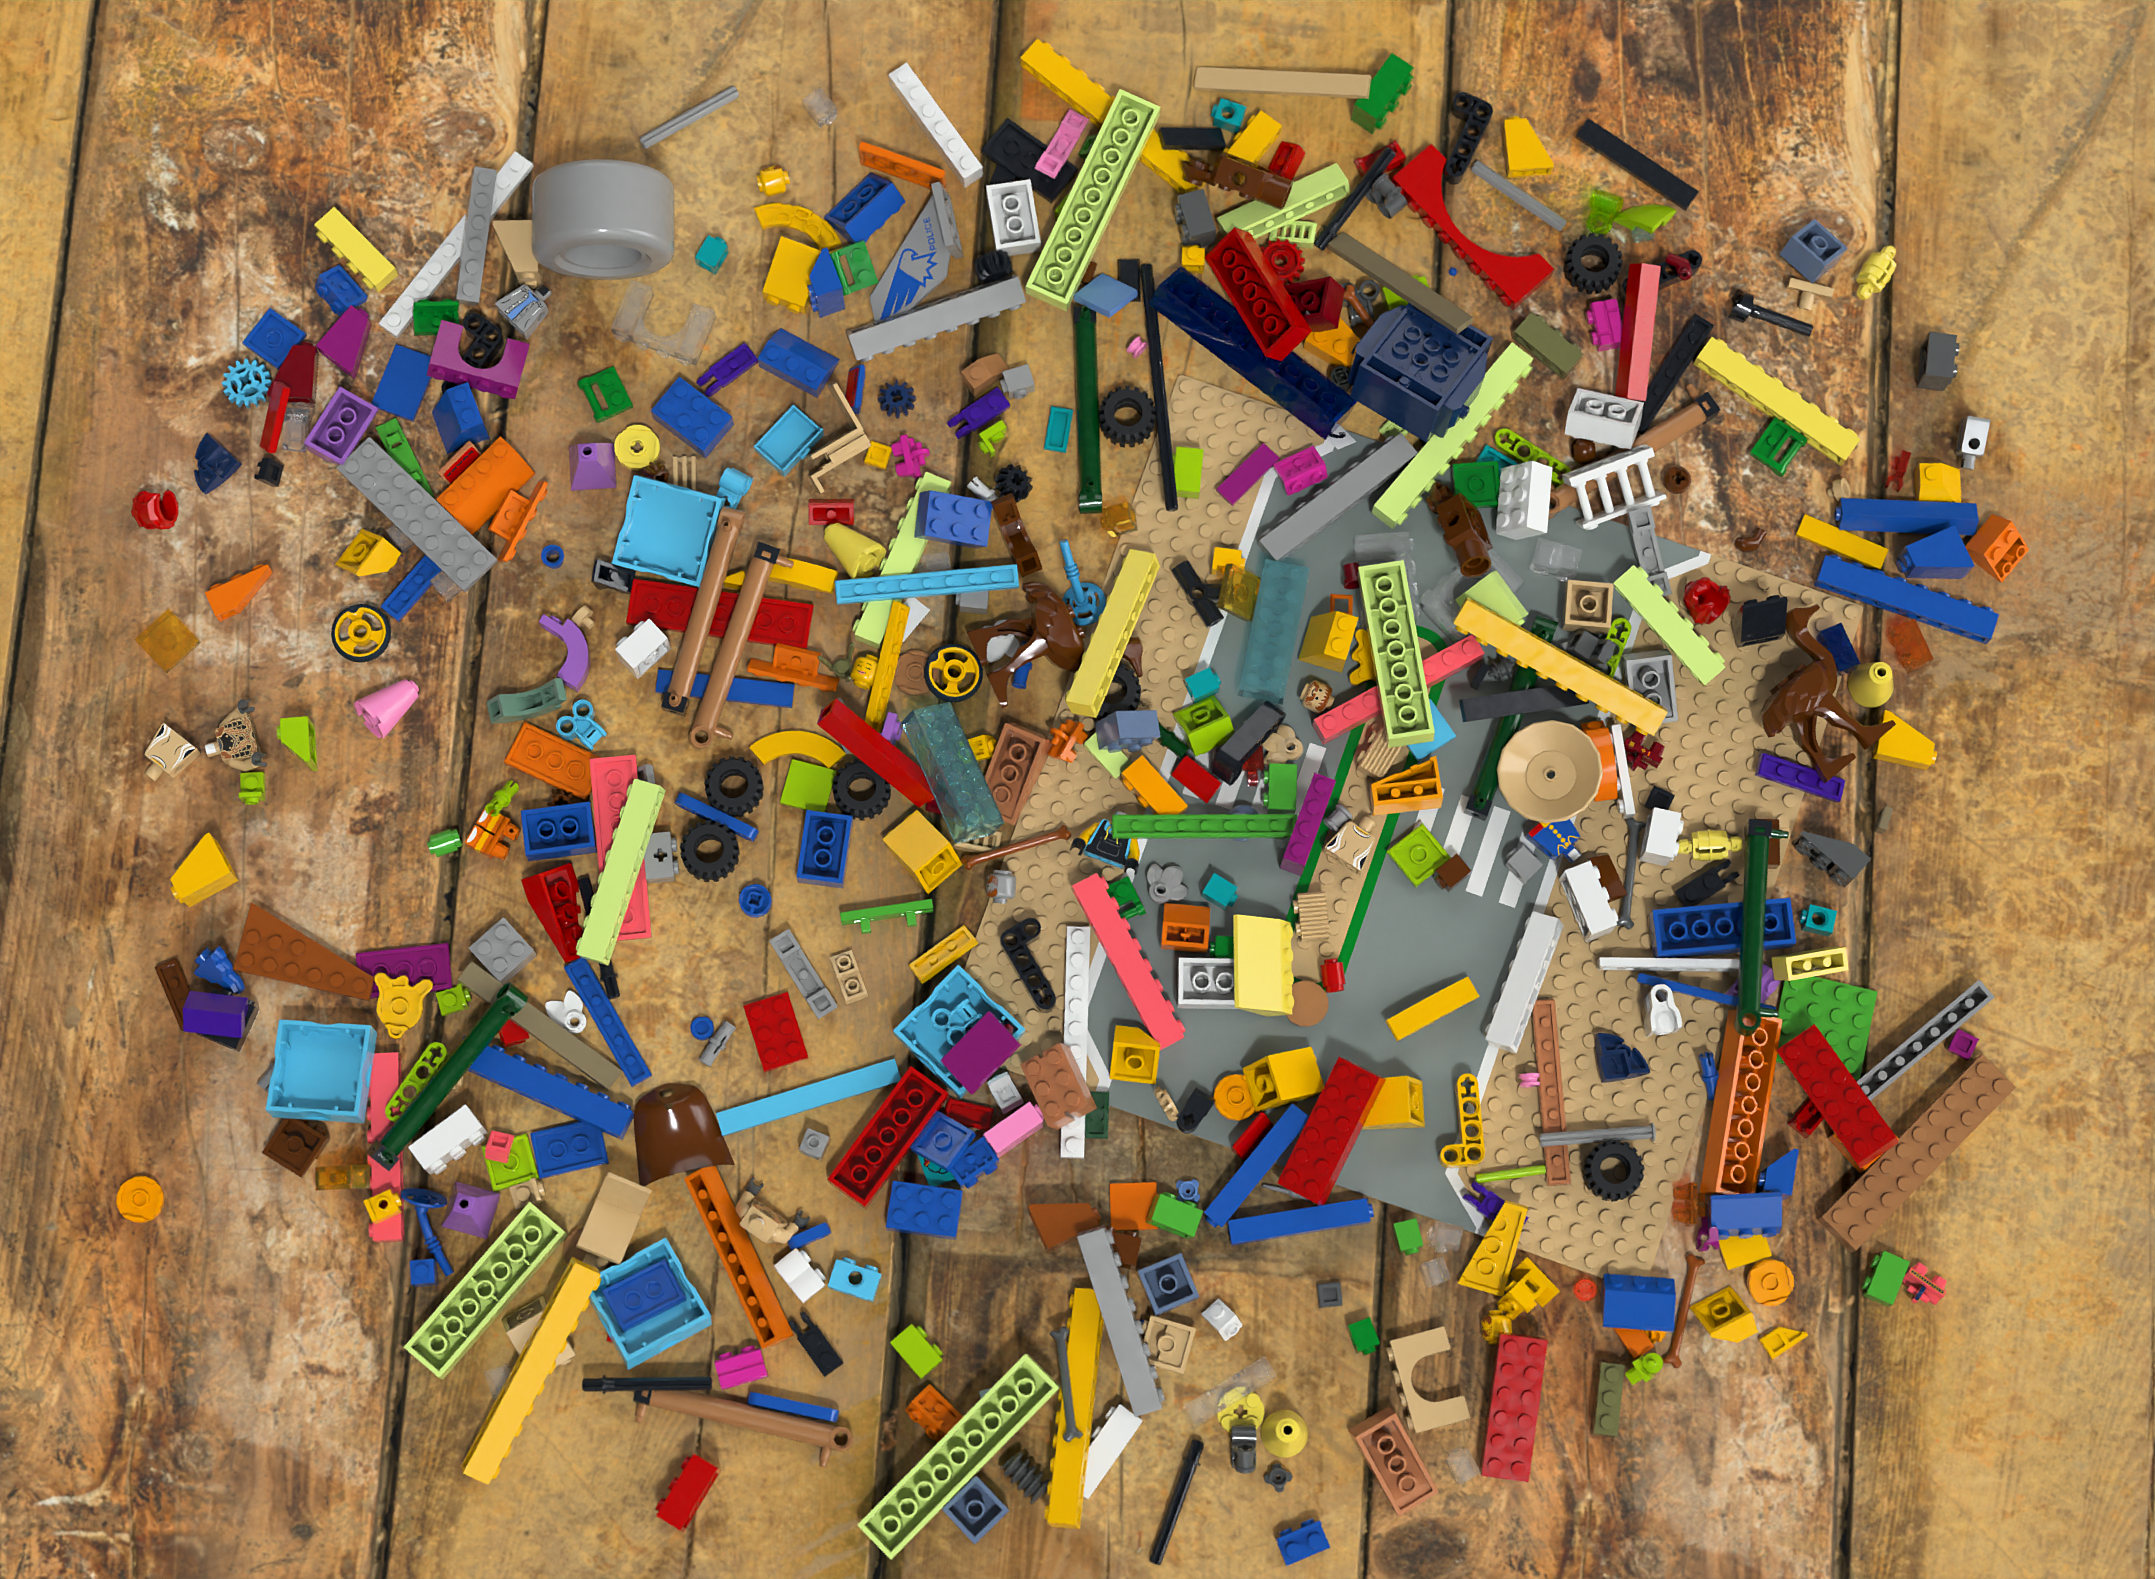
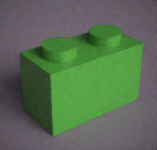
(1281, 788)
(1174, 1215)
(1885, 1278)

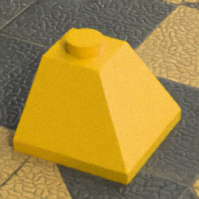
(1937, 483)
(368, 555)
(1134, 1056)
(1725, 1316)

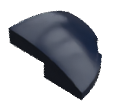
(214, 464)
(1617, 1060)

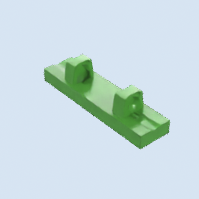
(391, 434)
(907, 909)

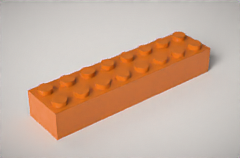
(1740, 1108)

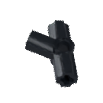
(1207, 605)

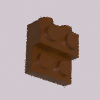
(296, 1145)

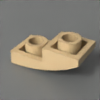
(849, 977)

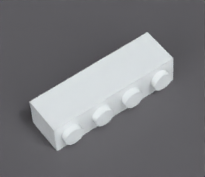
(1108, 1445)

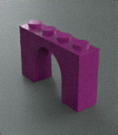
(449, 366)
(1307, 824)

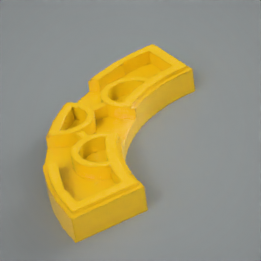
(799, 219)
(800, 743)

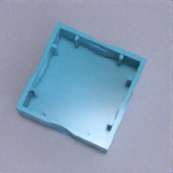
(667, 530)
(930, 1045)
(321, 1071)
(662, 1330)

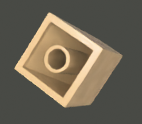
(516, 242)
(521, 1324)

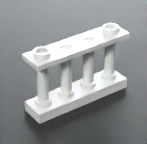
(1598, 472)

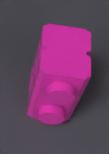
(1606, 324)
(740, 1368)

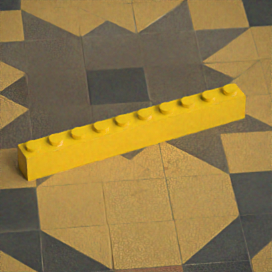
(1094, 104)
(1559, 666)
(530, 1371)
(1071, 1457)

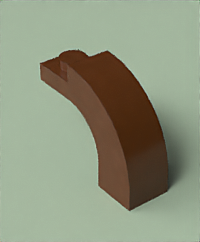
(1015, 535)

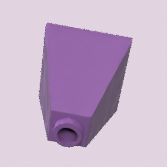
(592, 466)
(479, 1214)

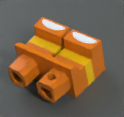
(489, 844)

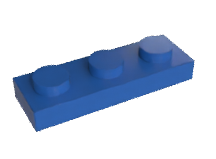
(410, 589)

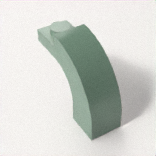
(527, 705)

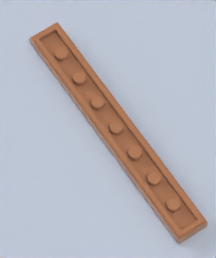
(1550, 1089)

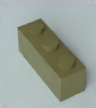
(1547, 345)
(1607, 1400)

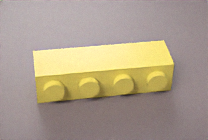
(356, 250)

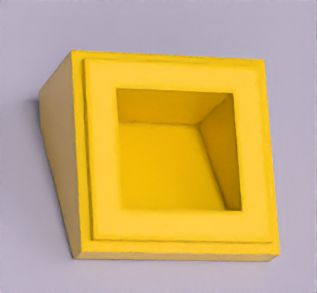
(735, 580)

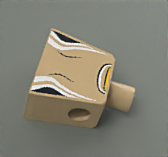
(169, 753)
(1352, 845)

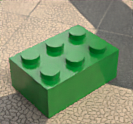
(1385, 91)

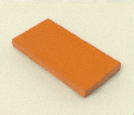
(900, 166)
(552, 761)

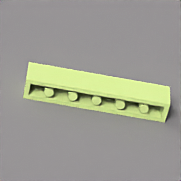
(1305, 197)
(1668, 625)

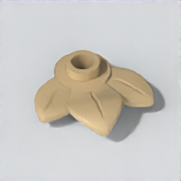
(1278, 745)

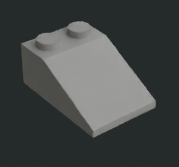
(1653, 677)

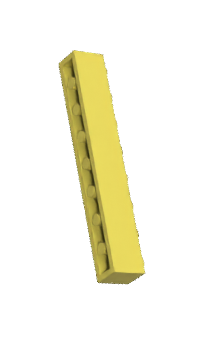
(1776, 400)
(1112, 633)

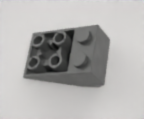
(1836, 857)

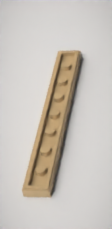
(1282, 82)

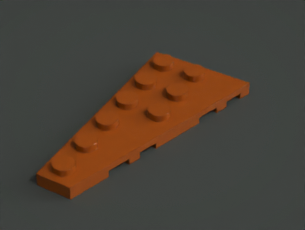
(286, 955)

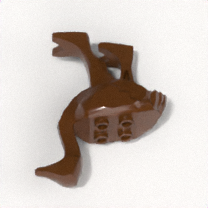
(1049, 635)
(1809, 694)

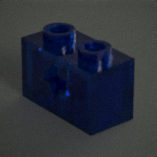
(1838, 644)

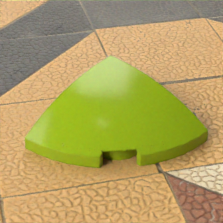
(1645, 217)

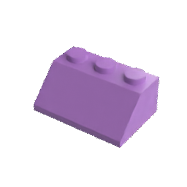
(340, 427)

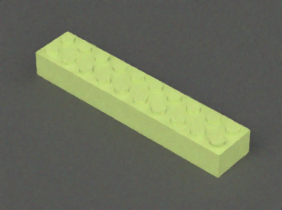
(1093, 200)
(958, 1456)

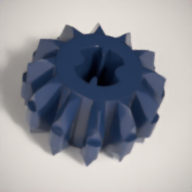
(897, 407)

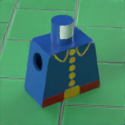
(1556, 839)

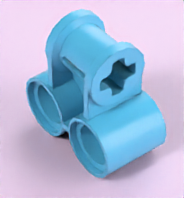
(734, 486)
(583, 727)
(958, 1020)

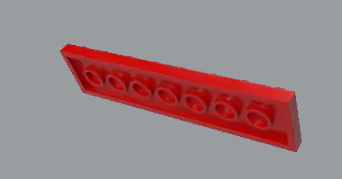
(671, 607)

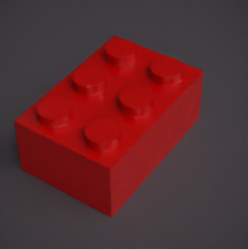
(687, 1492)

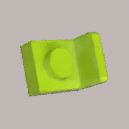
(992, 434)
(252, 787)
(453, 1000)

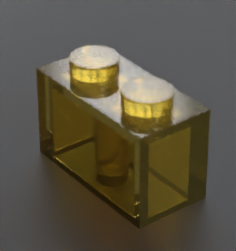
(342, 1177)

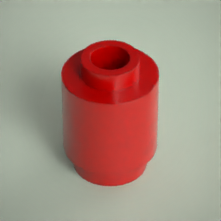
(1332, 975)

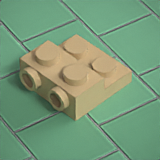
(1168, 1343)

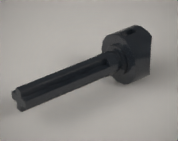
(1744, 307)

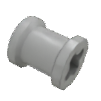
(1337, 818)

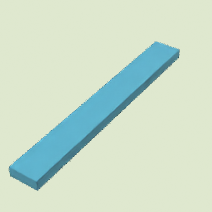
(926, 584)
(808, 1097)

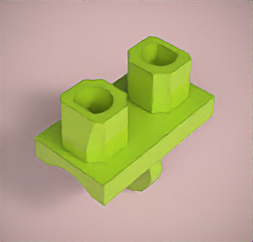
(1645, 1368)

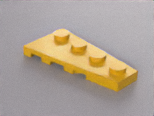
(1495, 1254)

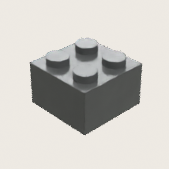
(1195, 219)
(1937, 361)

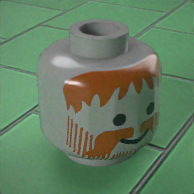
(1001, 886)

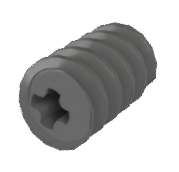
(1026, 1477)

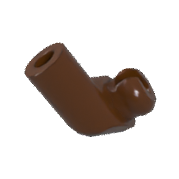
(1750, 543)

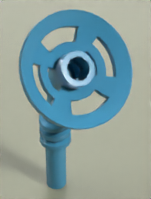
(1076, 592)

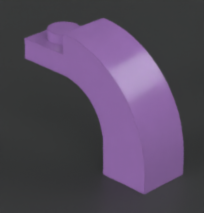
(577, 664)

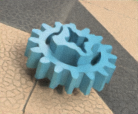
(255, 389)

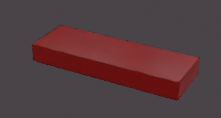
(274, 417)

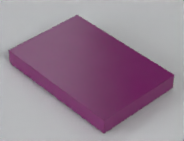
(980, 1052)

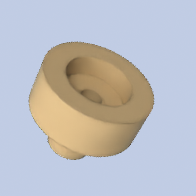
(1840, 489)
(583, 617)

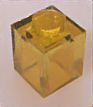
(1119, 519)

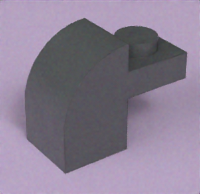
(1590, 649)

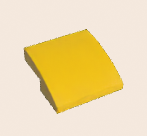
(1741, 1251)

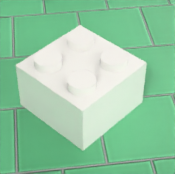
(642, 648)
(1660, 837)

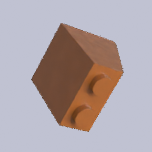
(1062, 1222)

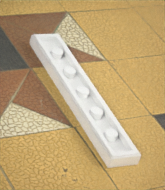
(1667, 964)

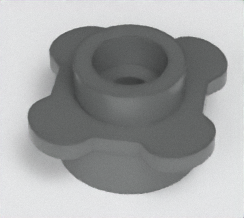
(1278, 1471)

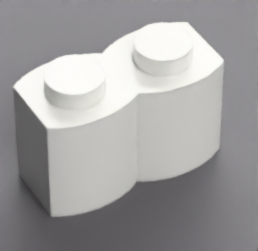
(800, 1275)

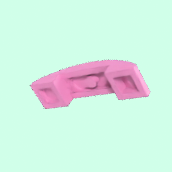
(1062, 144)

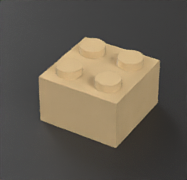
(1587, 606)

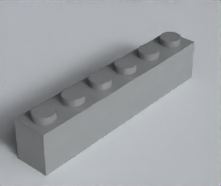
(475, 236)

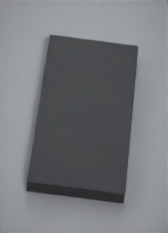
(1019, 154)

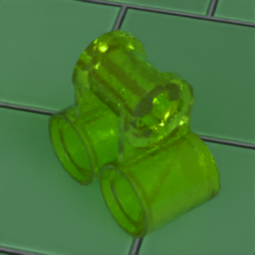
(1603, 209)

